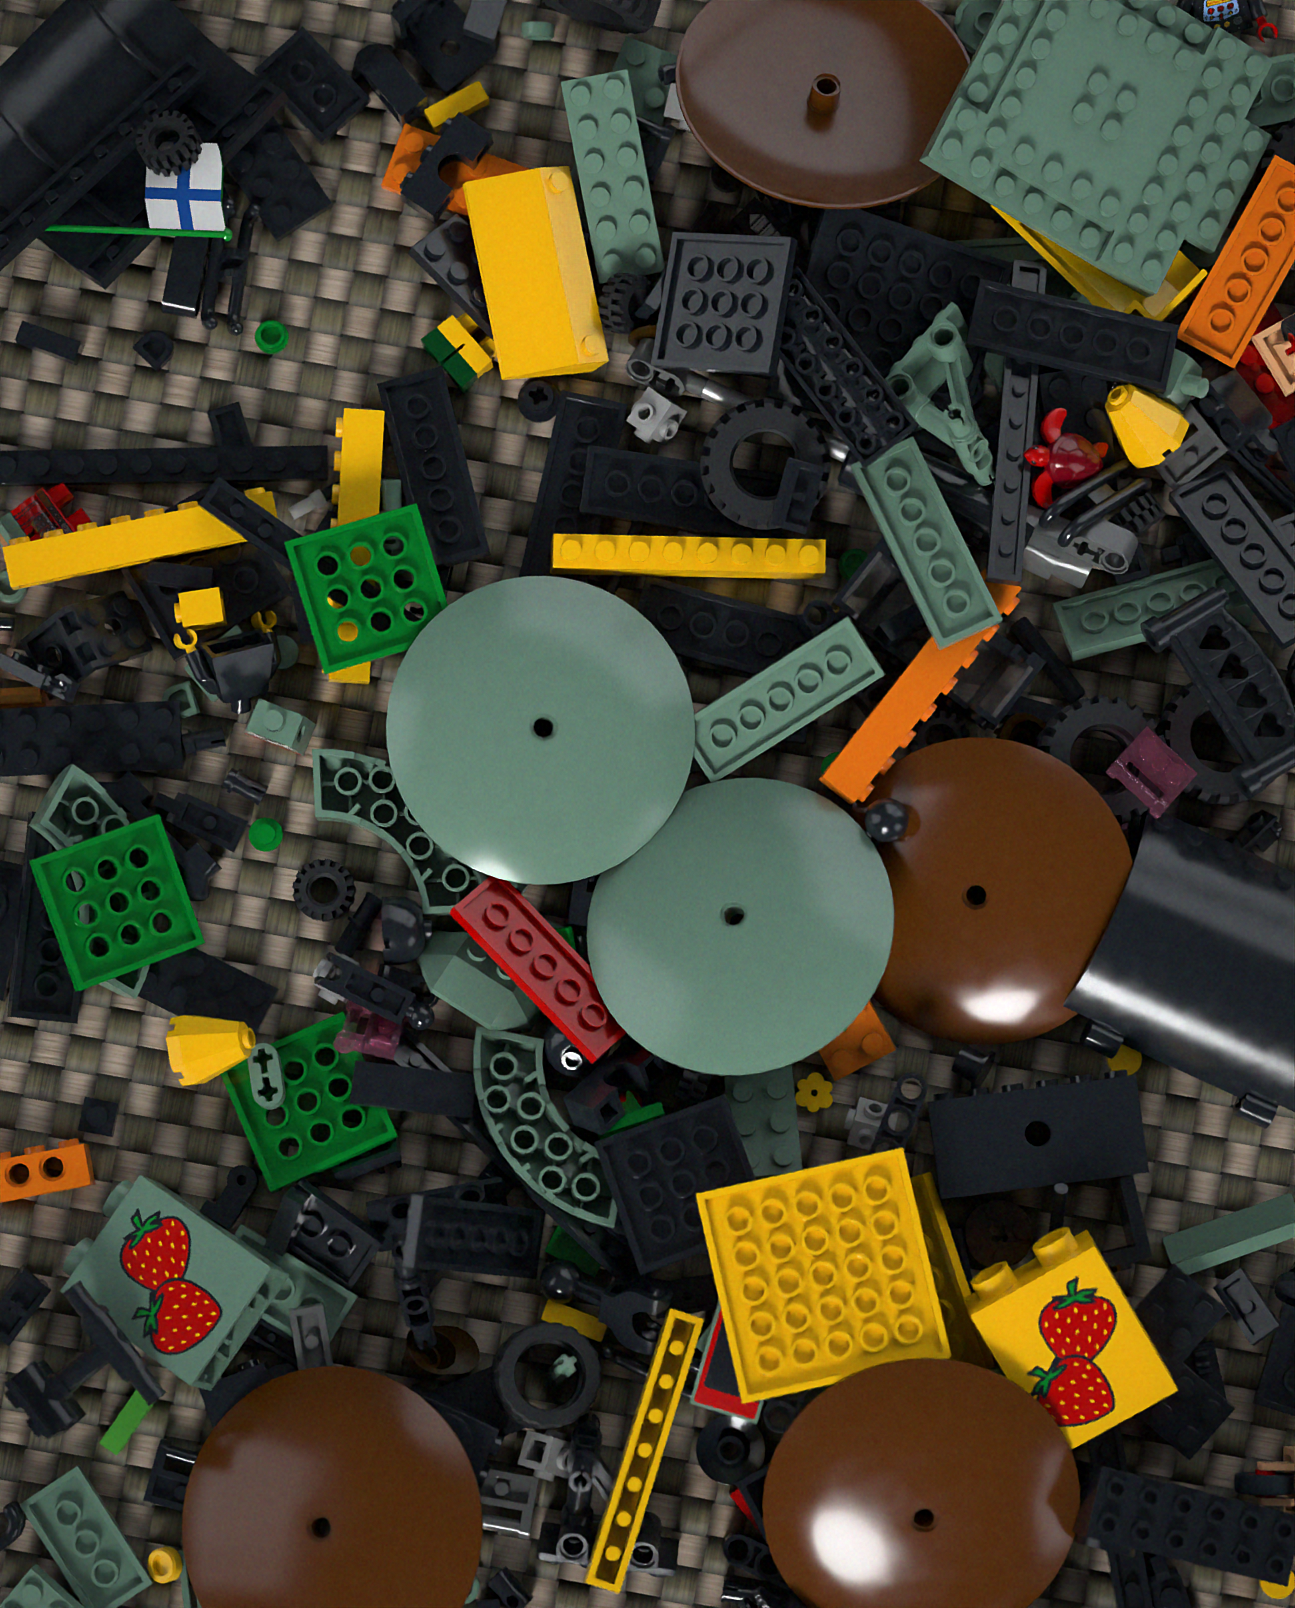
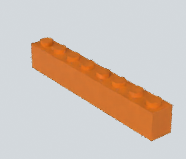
(906, 703)

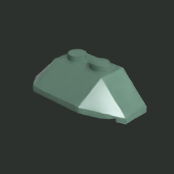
(474, 983)

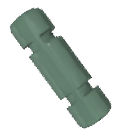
(559, 1371)

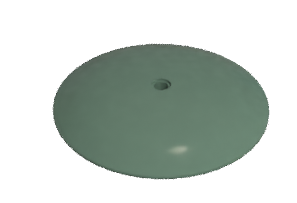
(525, 801)
(778, 979)

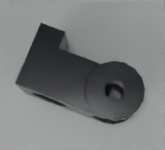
(240, 1187)

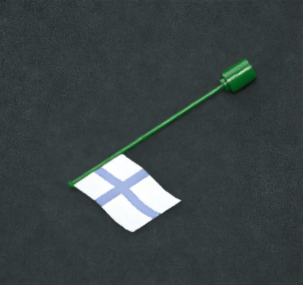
(181, 203)

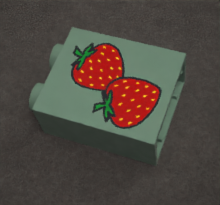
(174, 1280)

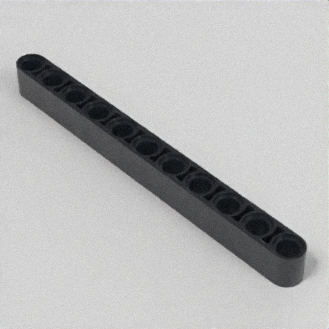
(884, 1136)

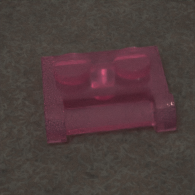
(1158, 764)
(380, 1036)

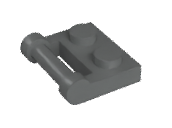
(1193, 454)
(509, 1491)

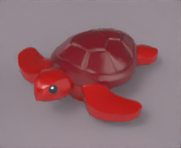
(1065, 460)

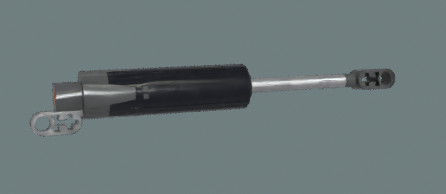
(968, 502)

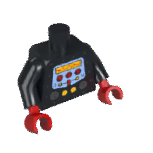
(1230, 14)

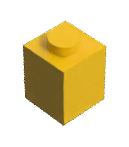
(201, 609)

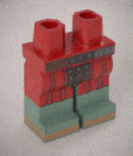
(41, 514)

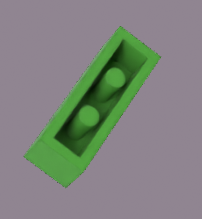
(125, 1423)

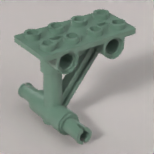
(929, 362)

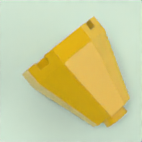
(1144, 424)
(207, 1046)

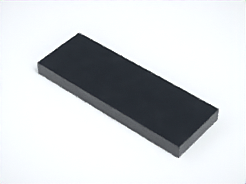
(413, 1089)

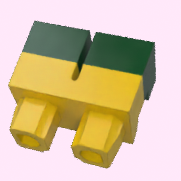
(458, 352)

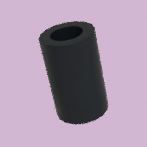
(510, 1589)

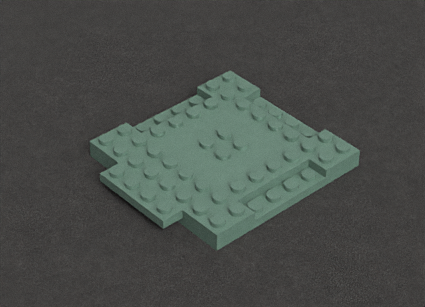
(1107, 129)

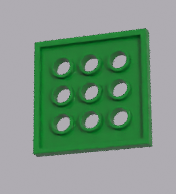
(338, 543)
(63, 904)
(312, 1156)

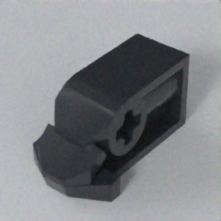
(390, 82)

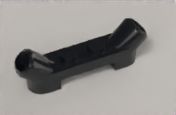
(195, 864)

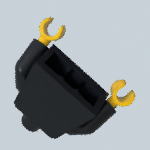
(236, 664)

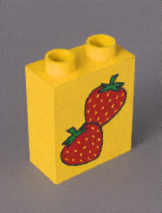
(1069, 1336)

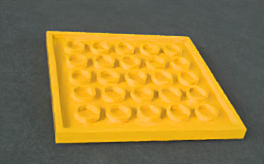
(822, 1274)

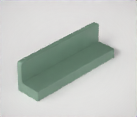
(1232, 1235)

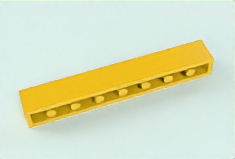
(357, 499)
(121, 543)
(688, 556)
(643, 1450)

